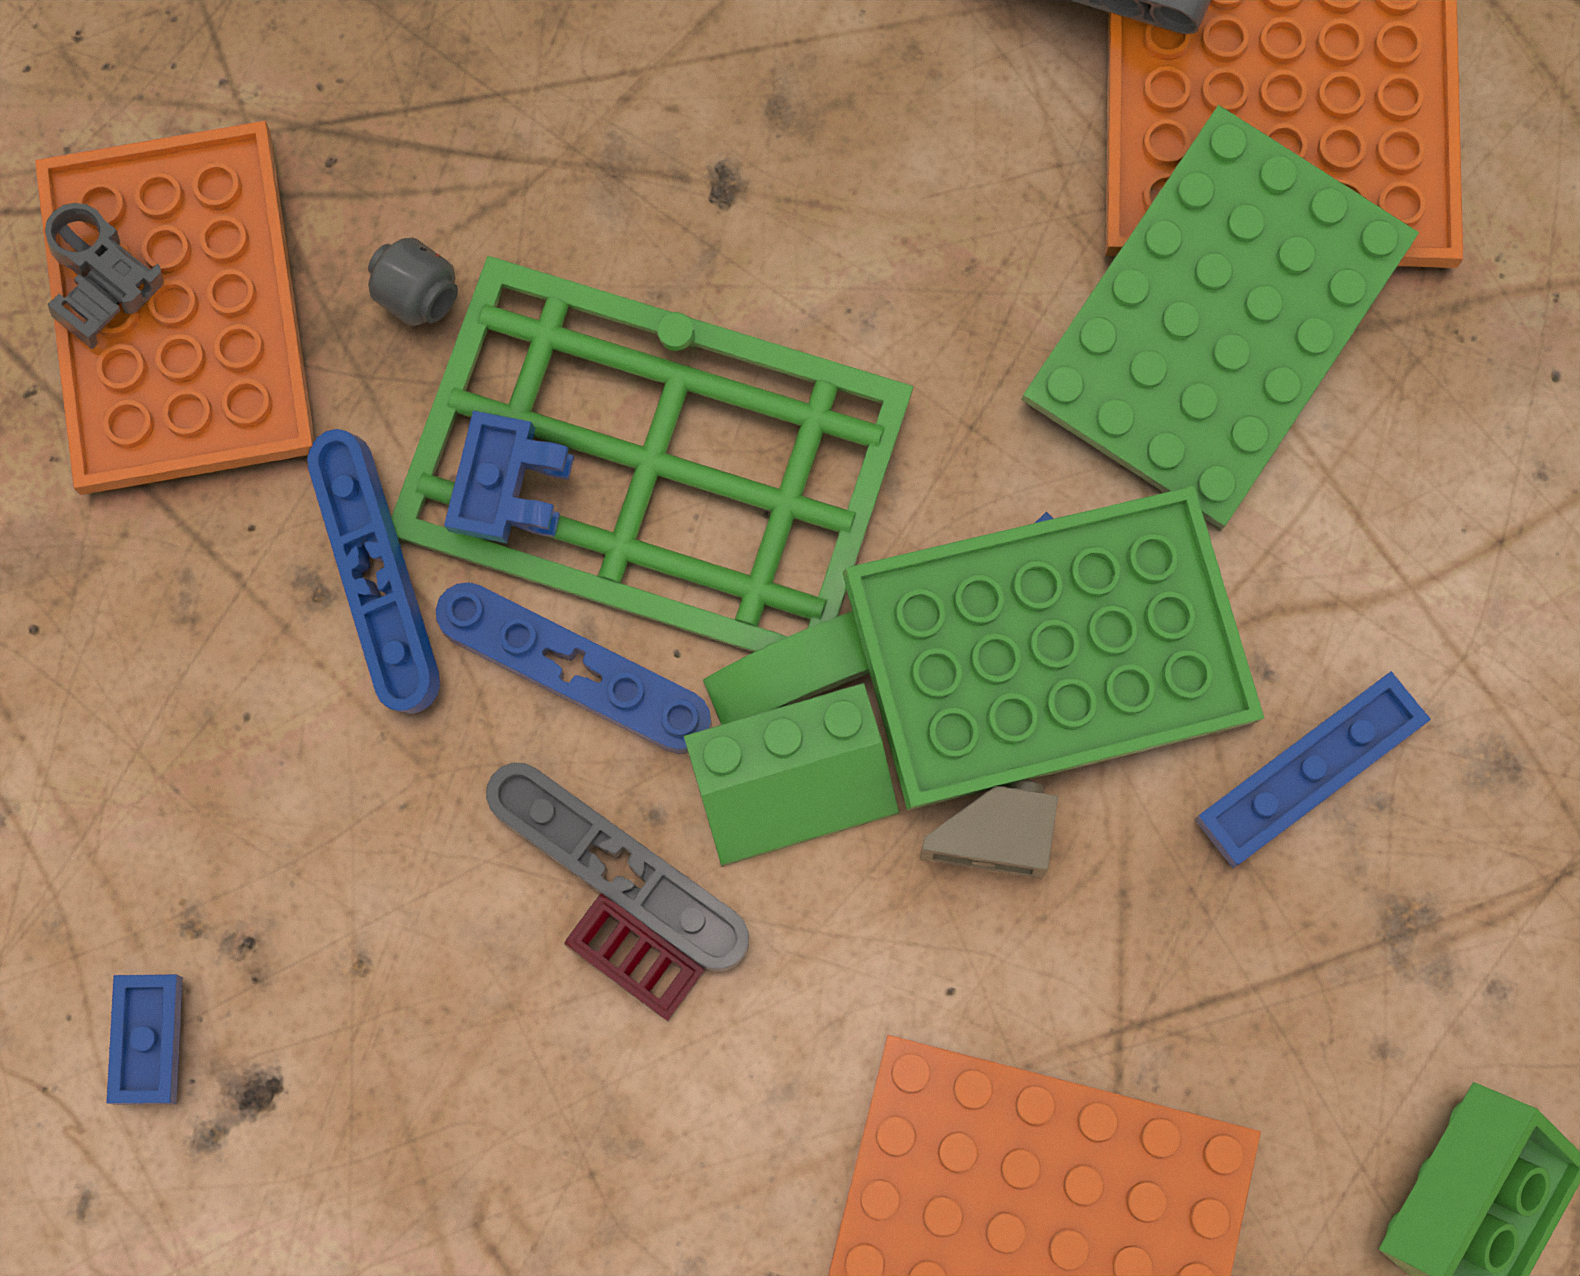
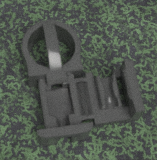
(110, 271)

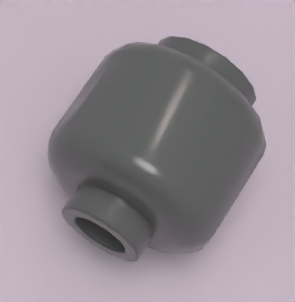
(412, 281)

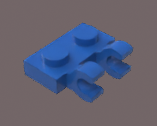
(491, 477)

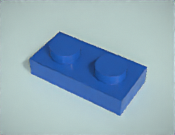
(144, 1039)

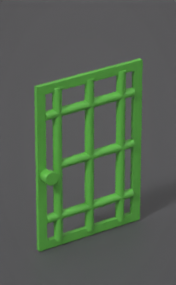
(675, 333)

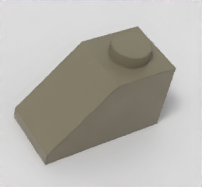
(999, 832)

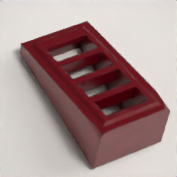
(588, 928)

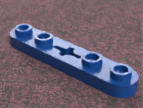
(361, 523)
(520, 640)

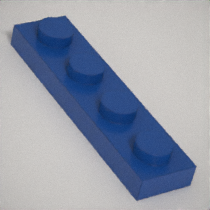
(1312, 769)

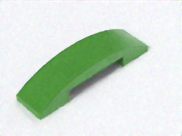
(789, 670)

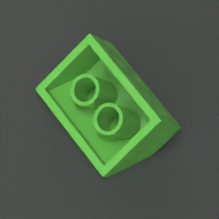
(792, 774)
(1486, 1192)

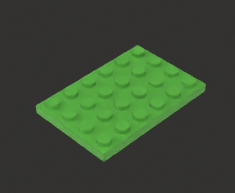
(1220, 315)
(1051, 646)

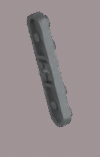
(668, 900)

